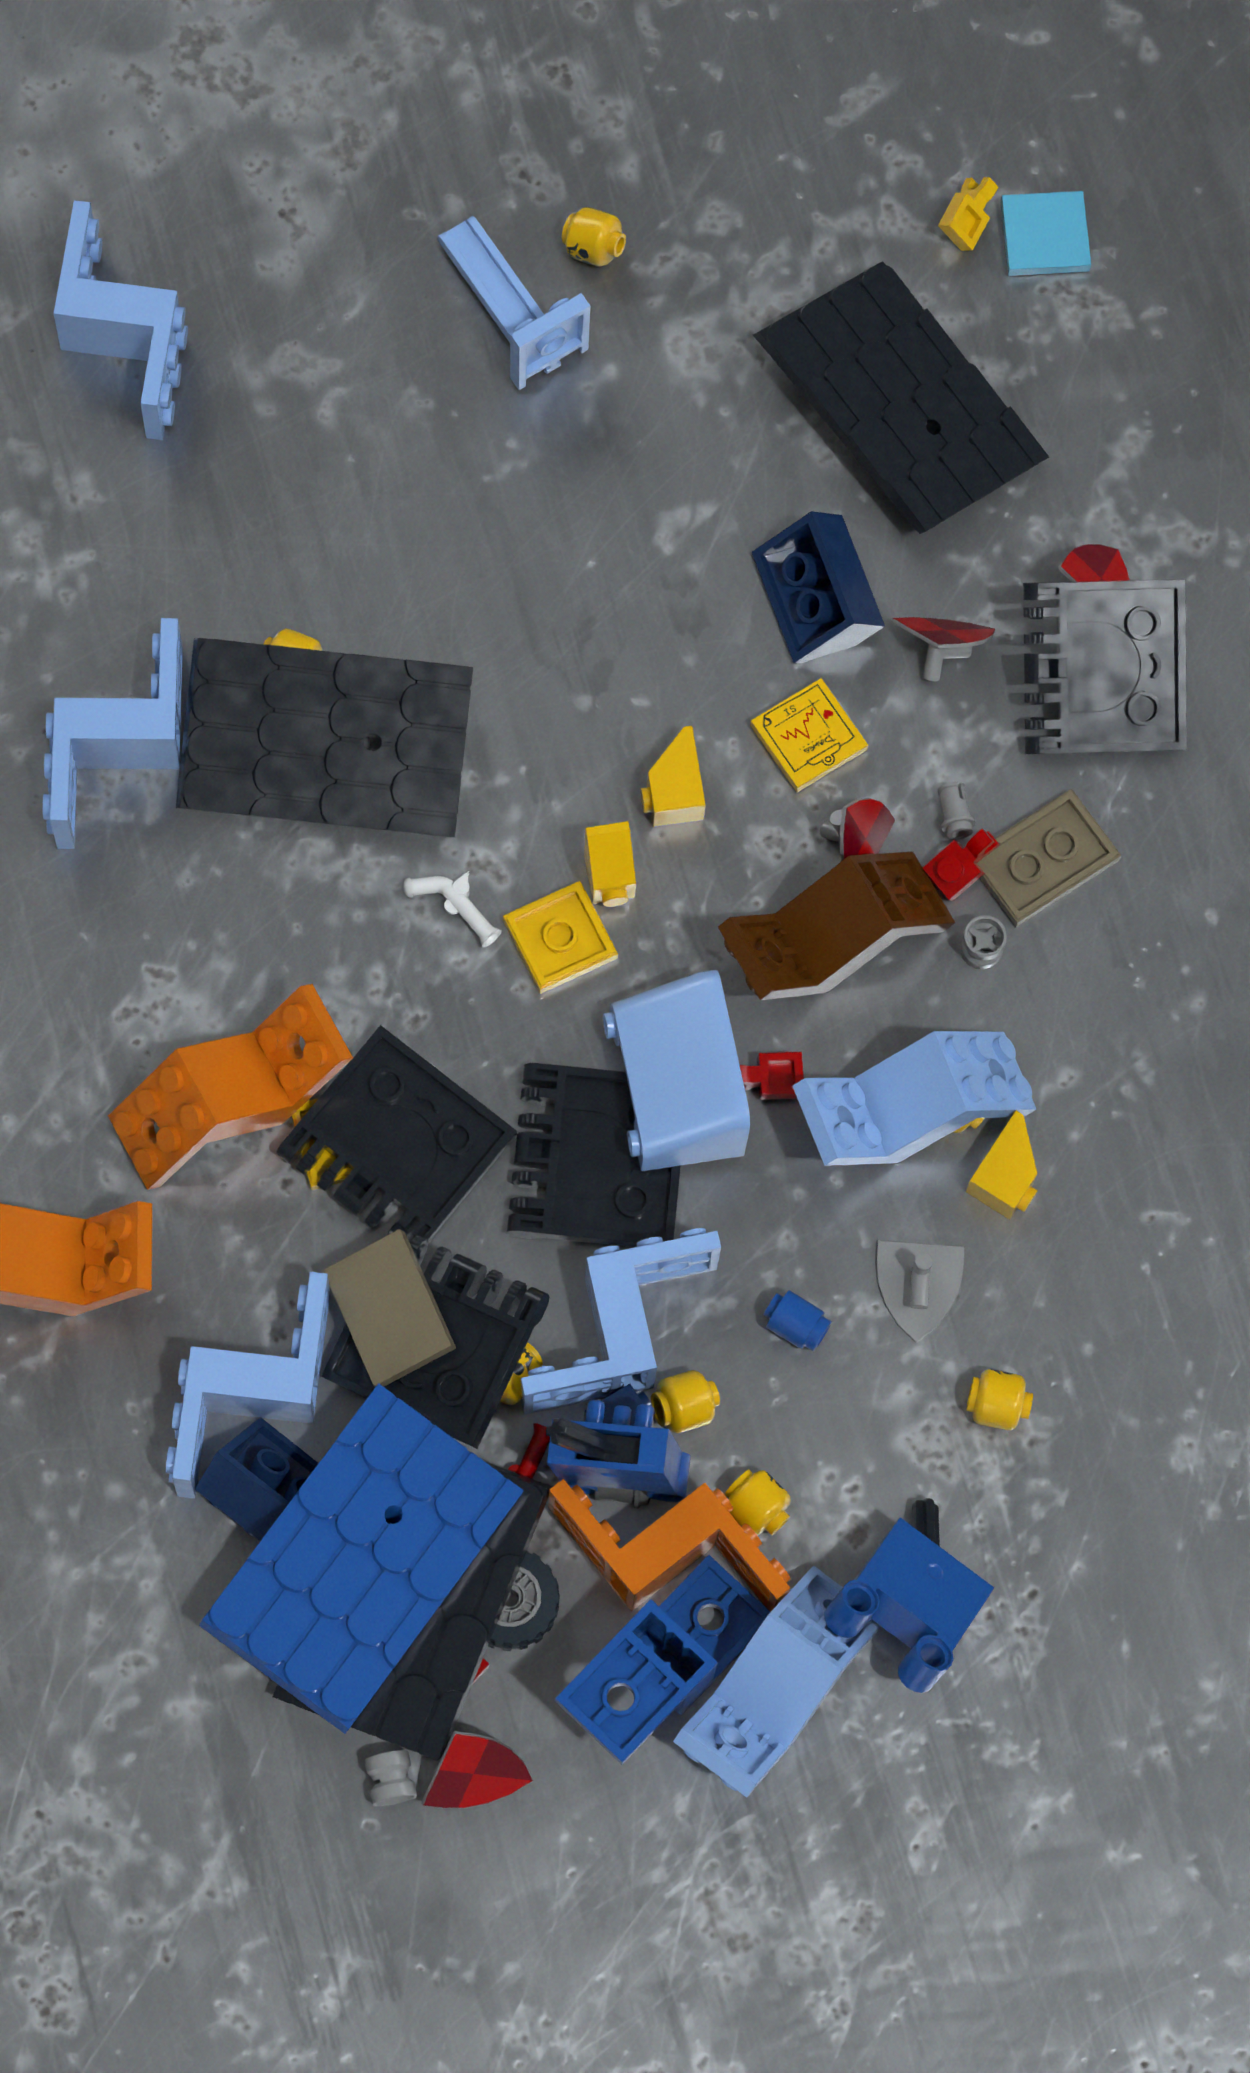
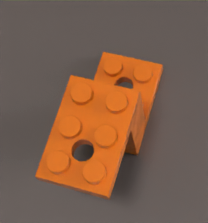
(230, 1086)
(74, 1262)
(669, 1545)

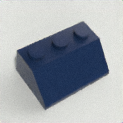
(817, 587)
(256, 1477)

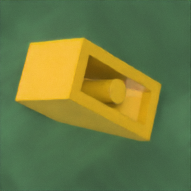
(675, 784)
(610, 863)
(1007, 1171)

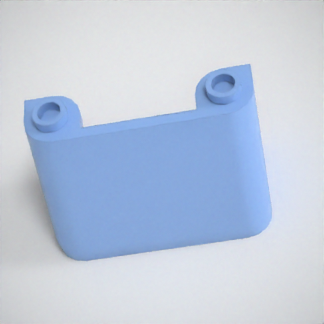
(681, 1073)

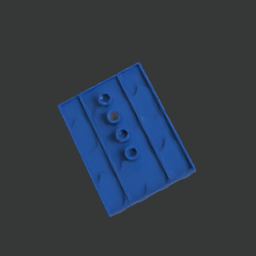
(339, 1589)

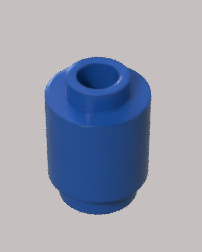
(797, 1320)

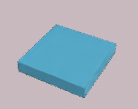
(1045, 233)

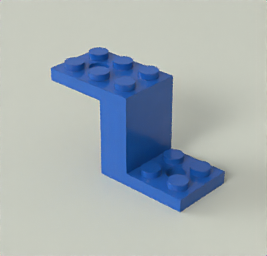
(663, 1659)

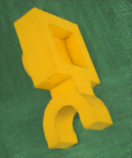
(965, 214)

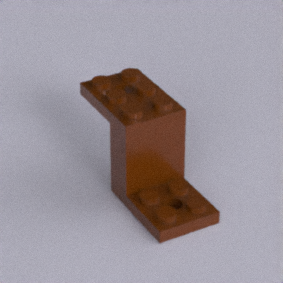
(835, 925)

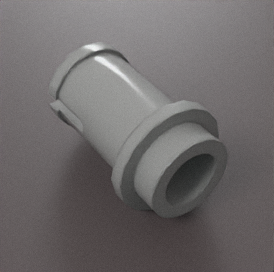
(957, 821)

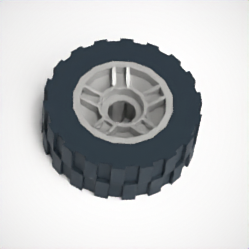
(535, 1609)

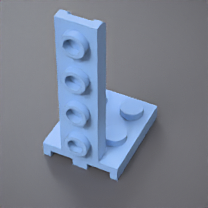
(534, 337)

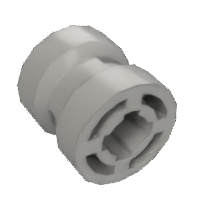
(988, 934)
(390, 1775)

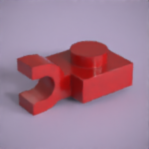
(957, 866)
(774, 1074)

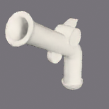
(457, 902)

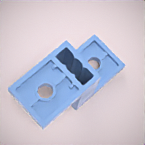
(120, 320)
(114, 734)
(914, 1097)
(620, 1319)
(248, 1385)
(773, 1687)

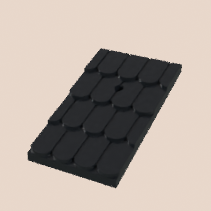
(901, 396)
(287, 732)
(433, 1678)

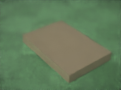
(1046, 858)
(389, 1309)

